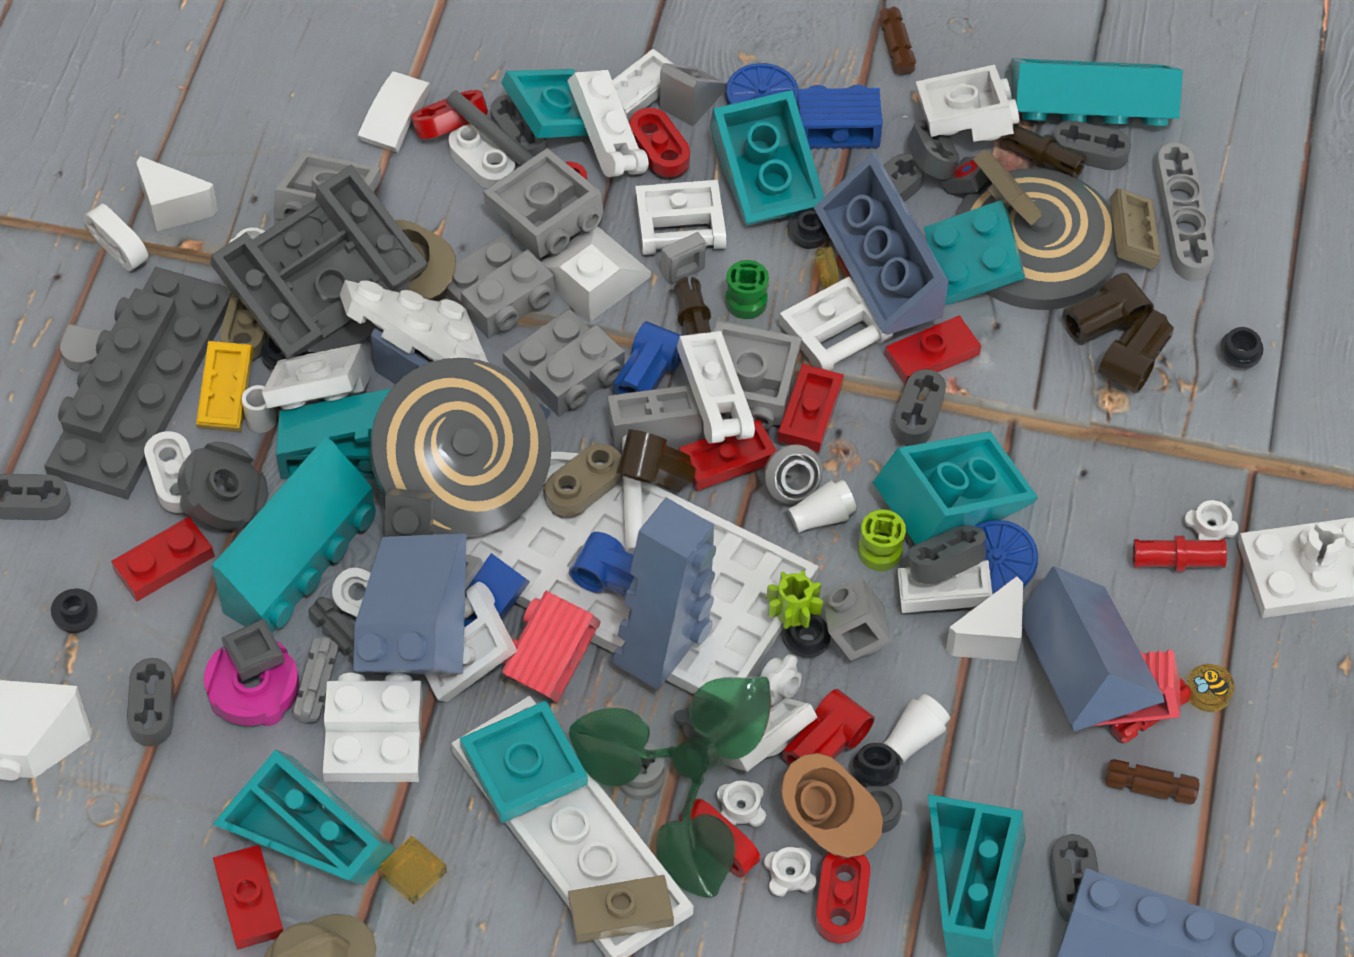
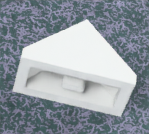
(174, 195)
(991, 628)

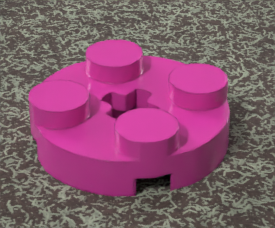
(250, 705)

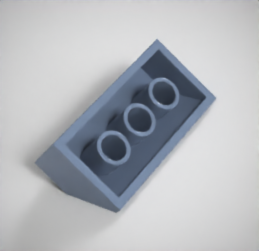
(1132, 921)

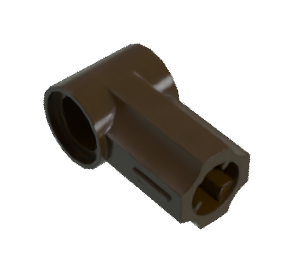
(1116, 304)
(1133, 358)
(653, 462)

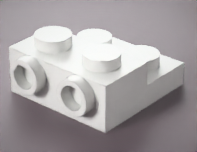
(968, 101)
(316, 377)
(372, 729)

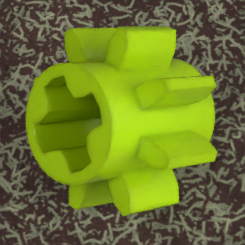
(794, 599)

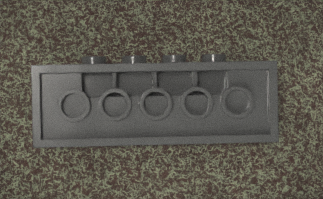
(136, 380)

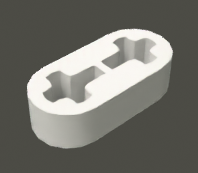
(116, 237)

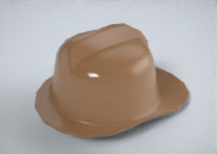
(831, 806)

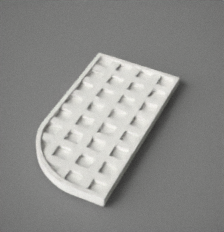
(546, 544)

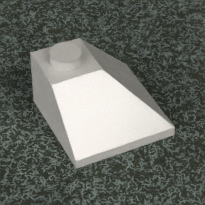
(595, 273)
(39, 727)

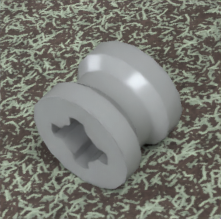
(649, 780)

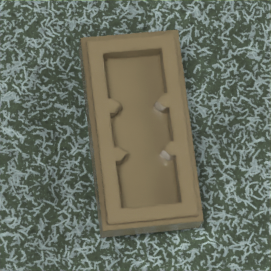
(1006, 187)
(1135, 228)
(620, 908)

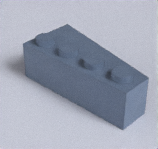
(668, 594)

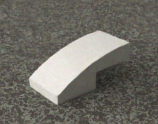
(392, 111)

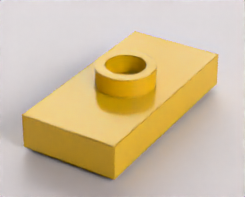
(223, 384)

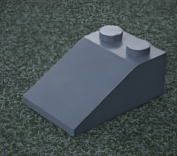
(413, 607)

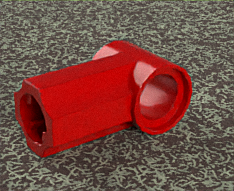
(838, 726)

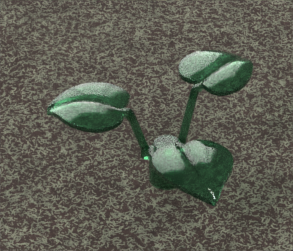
(733, 718)

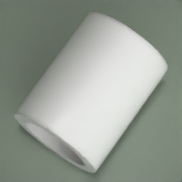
(257, 415)

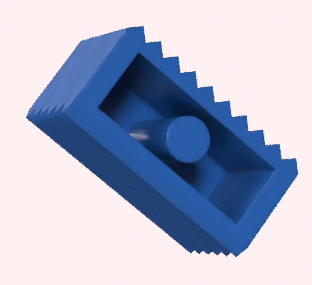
(841, 116)

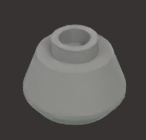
(793, 473)

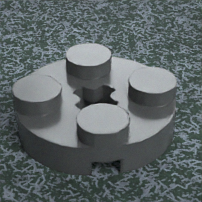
(206, 501)

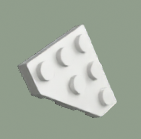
(413, 322)

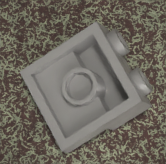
(307, 173)
(546, 203)
(500, 285)
(565, 362)
(764, 367)

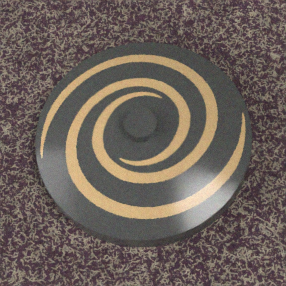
(1066, 250)
(468, 439)

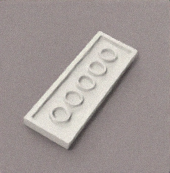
(586, 844)

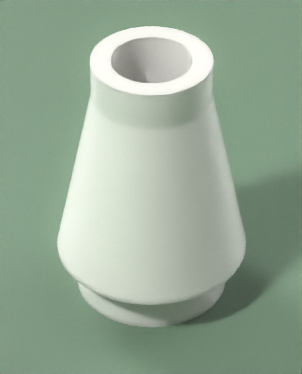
(823, 507)
(918, 726)

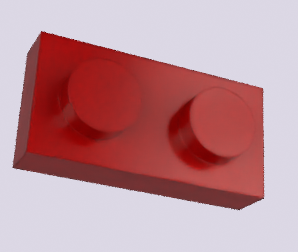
(810, 407)
(728, 458)
(162, 558)

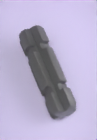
(335, 626)

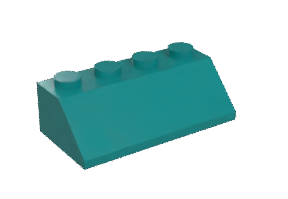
(1096, 89)
(294, 539)

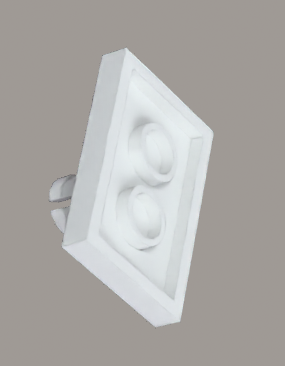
(1300, 566)

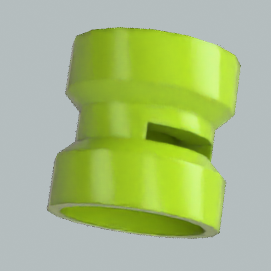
(881, 540)

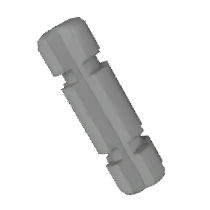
(314, 680)

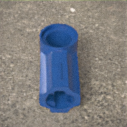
(650, 359)
(602, 565)

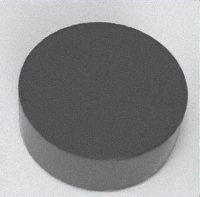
(889, 803)

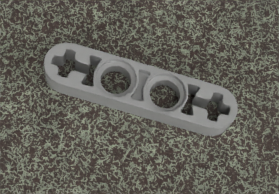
(1184, 210)

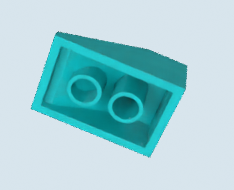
(766, 157)
(952, 484)

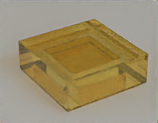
(412, 869)

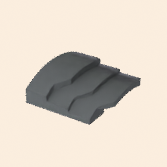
(298, 267)

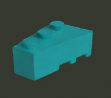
(342, 421)
(306, 820)
(976, 870)

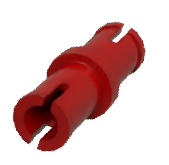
(1179, 553)

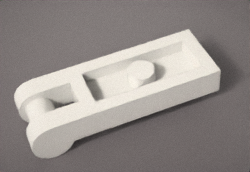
(607, 124)
(715, 386)

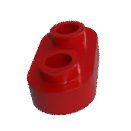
(666, 147)
(842, 897)

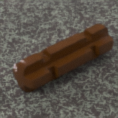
(897, 40)
(1152, 781)

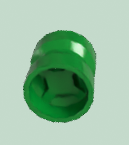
(747, 289)

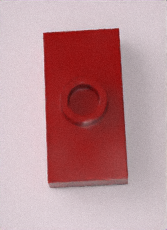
(933, 348)
(248, 896)

